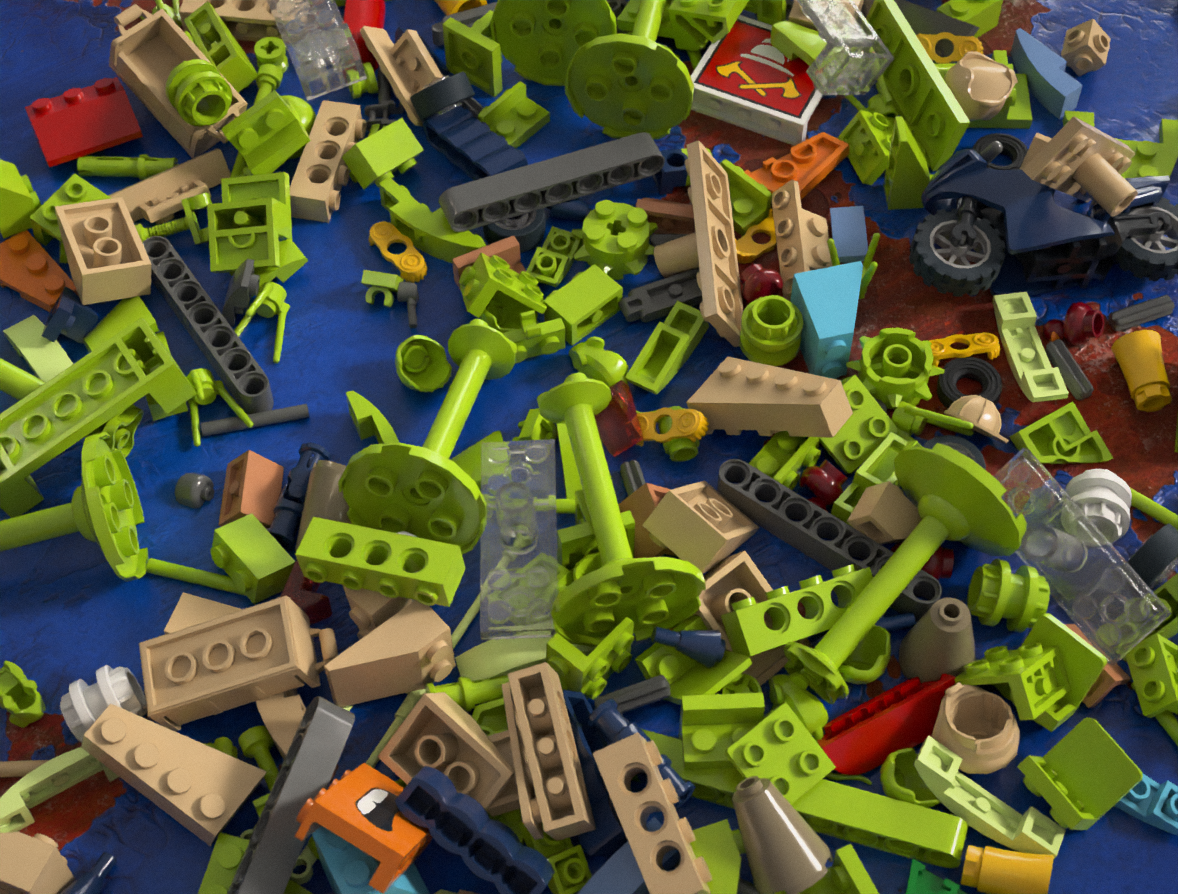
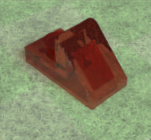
(619, 421)
(303, 594)

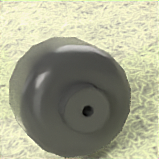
(194, 490)

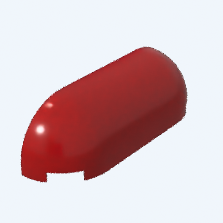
(360, 14)
(884, 725)

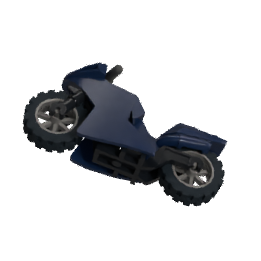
(1028, 239)

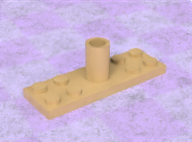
(1085, 166)
(710, 247)

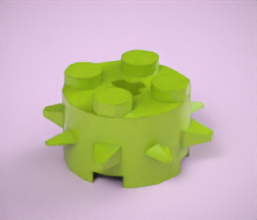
(616, 239)
(896, 367)

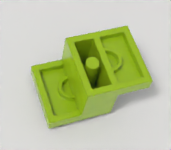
(249, 222)

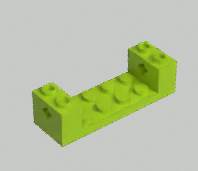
(79, 403)

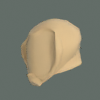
(980, 85)
(977, 714)

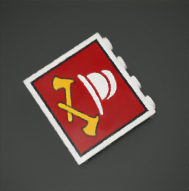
(755, 84)

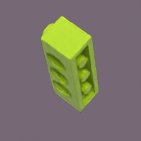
(353, 553)
(746, 623)

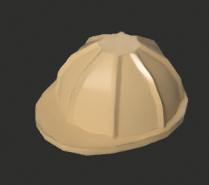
(980, 413)

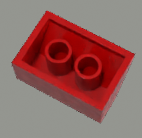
(83, 121)

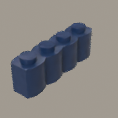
(471, 144)
(465, 829)
(609, 832)

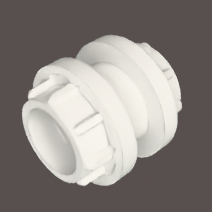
(1103, 500)
(86, 703)

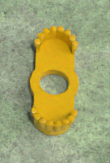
(961, 44)
(747, 249)
(410, 262)
(977, 344)
(685, 424)

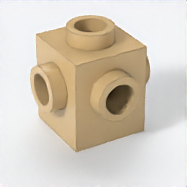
(1086, 47)

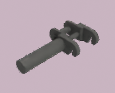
(385, 107)

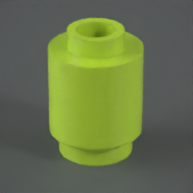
(678, 449)

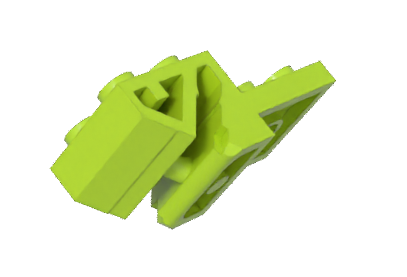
(690, 21)

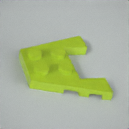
(1150, 157)

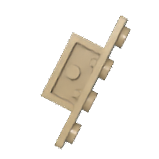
(405, 64)
(162, 194)
(799, 236)
(519, 791)

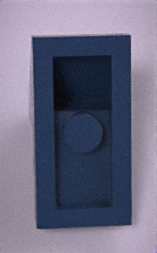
(69, 318)

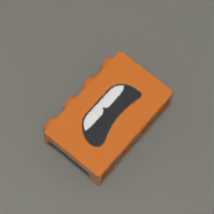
(366, 815)

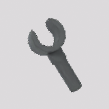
(408, 293)

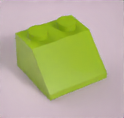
(17, 200)

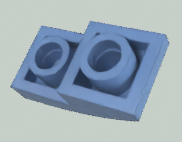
(849, 233)

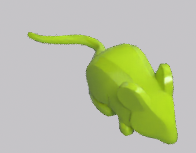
(599, 364)
(19, 696)
(806, 707)

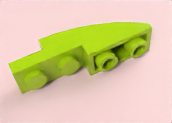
(427, 230)

